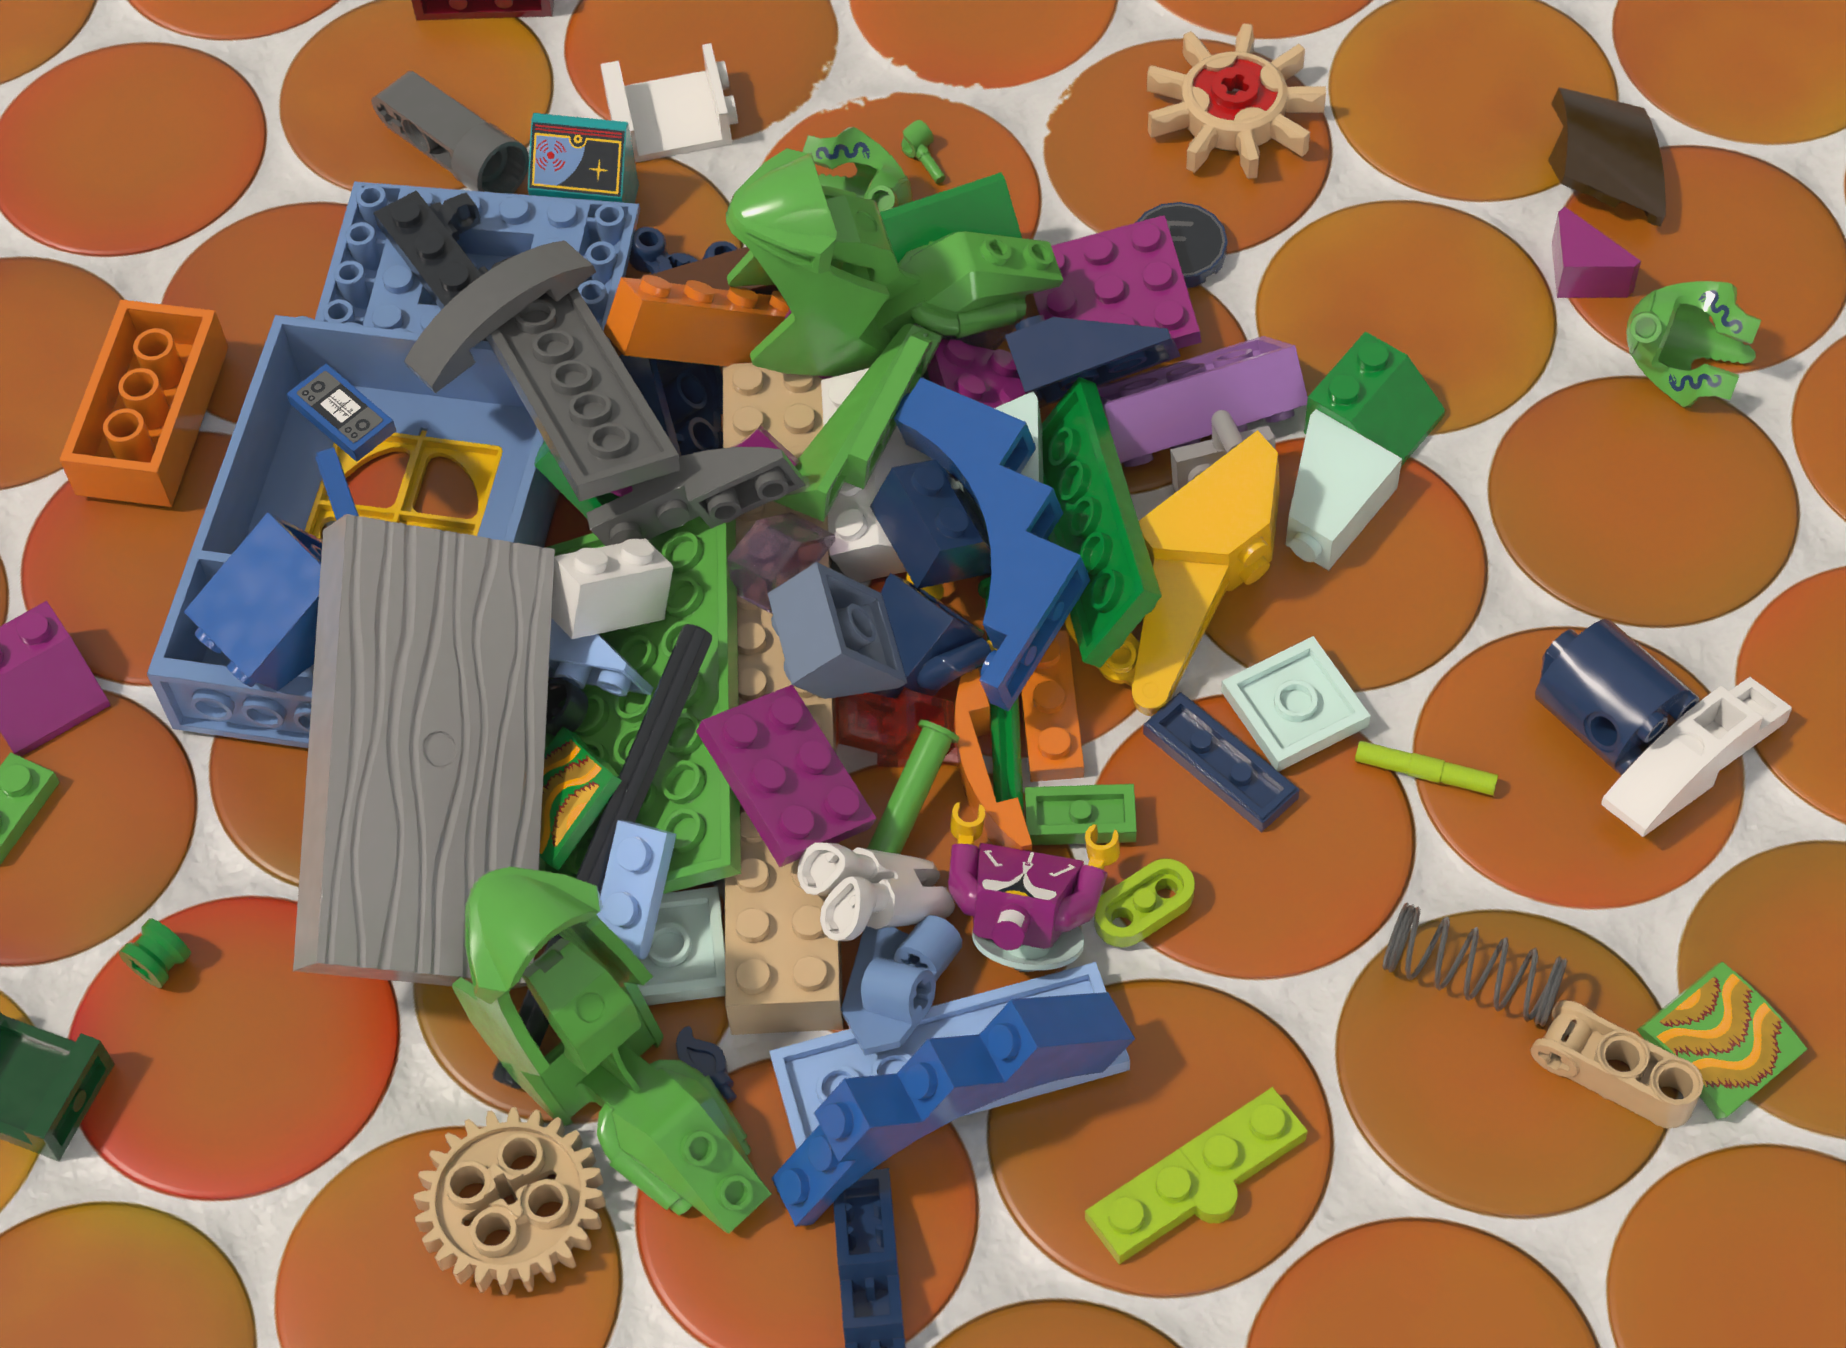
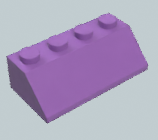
(1177, 401)

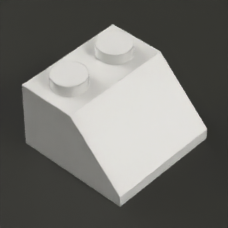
(610, 588)

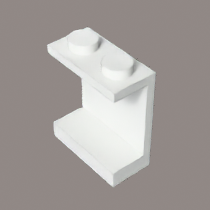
(673, 112)

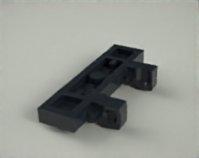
(428, 241)

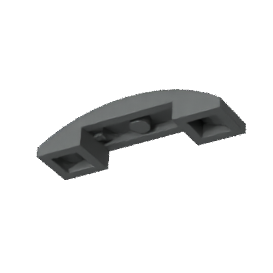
(488, 303)

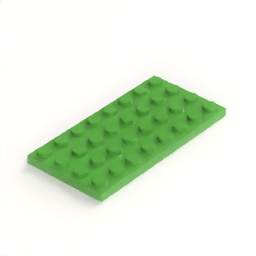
(688, 788)

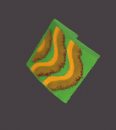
(1727, 1035)

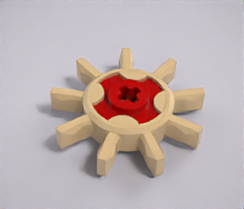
(1234, 101)

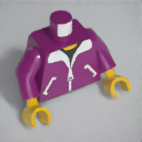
(1024, 893)

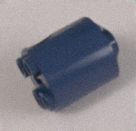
(1610, 692)

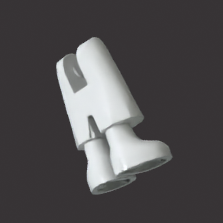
(870, 889)

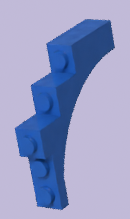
(946, 1078)

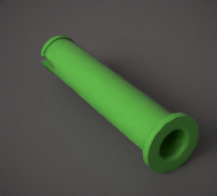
(912, 788)

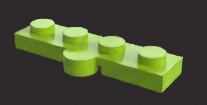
(1197, 1177)

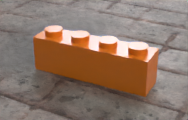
(691, 321)

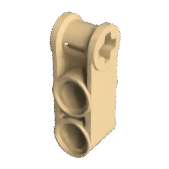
(1596, 1041)

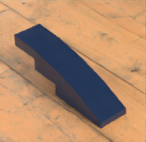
(869, 1264)

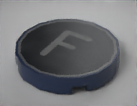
(1197, 239)

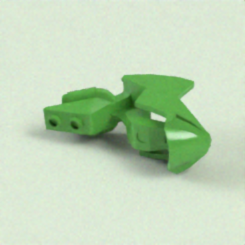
(844, 281)
(657, 1120)

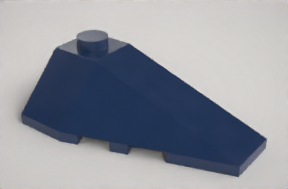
(683, 399)

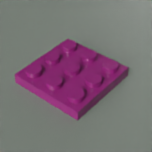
(1123, 279)

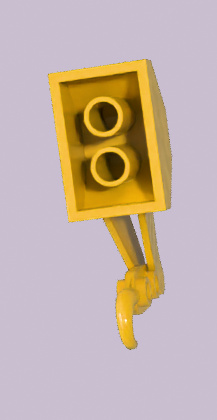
(1200, 547)

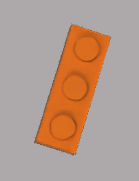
(1052, 716)

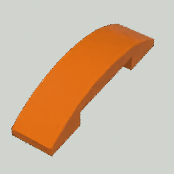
(1004, 819)

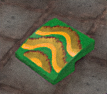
(572, 795)

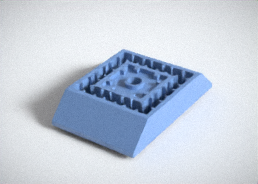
(378, 289)

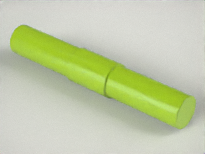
(1426, 768)

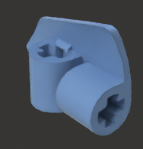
(896, 981)

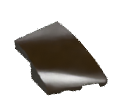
(1609, 152)

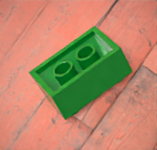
(972, 207)

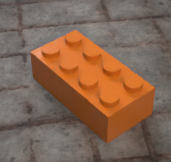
(144, 403)

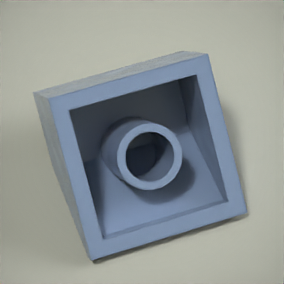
(835, 635)

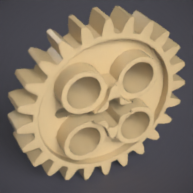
(533, 1240)

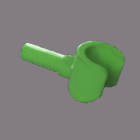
(914, 143)

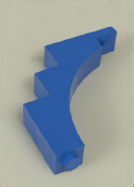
(1031, 577)

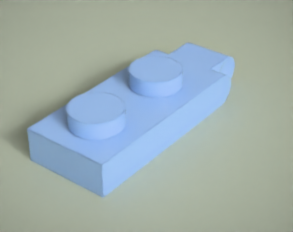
(636, 883)

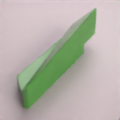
(862, 425)

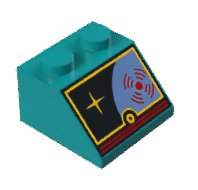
(581, 159)

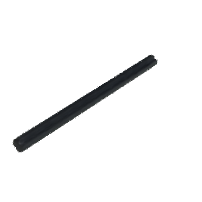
(630, 794)

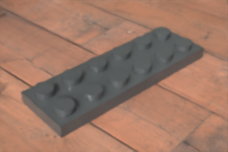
(582, 397)

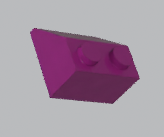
(43, 681)

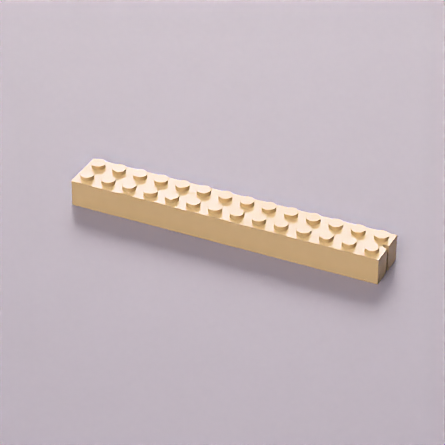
(777, 957)

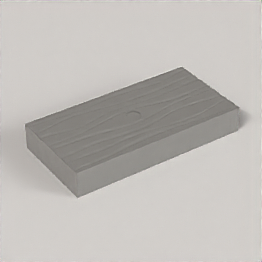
(419, 743)

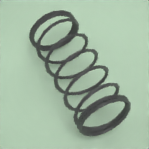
(1398, 938)

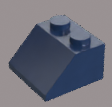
(931, 525)

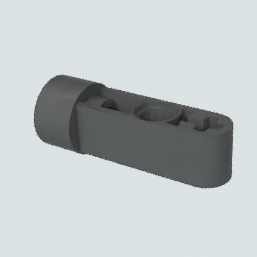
(452, 135)

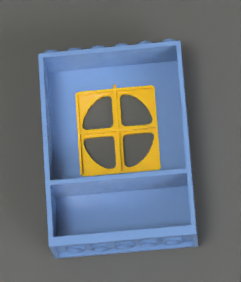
(274, 470)

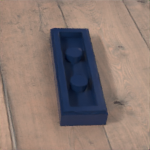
(1221, 761)

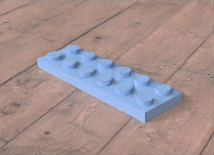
(815, 1067)

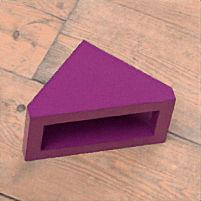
(1589, 262)

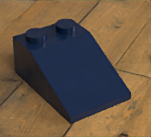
(1060, 350)

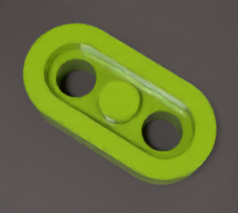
(1140, 904)

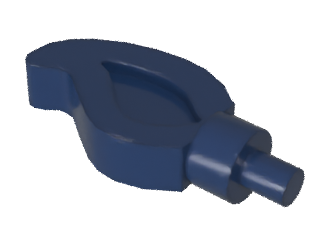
(707, 1059)

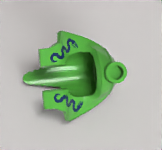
(877, 171)
(1674, 329)

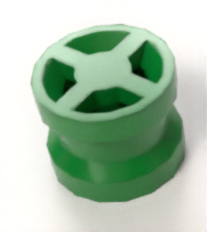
(155, 953)

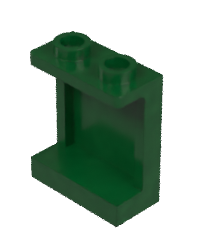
(46, 1085)

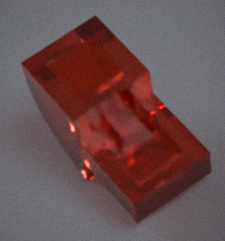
(890, 724)

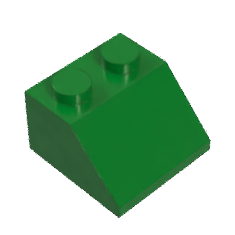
(1379, 397)

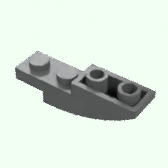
(709, 485)

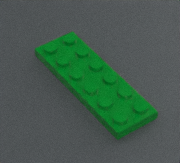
(1097, 523)

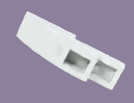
(1692, 753)

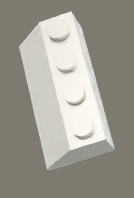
(860, 542)

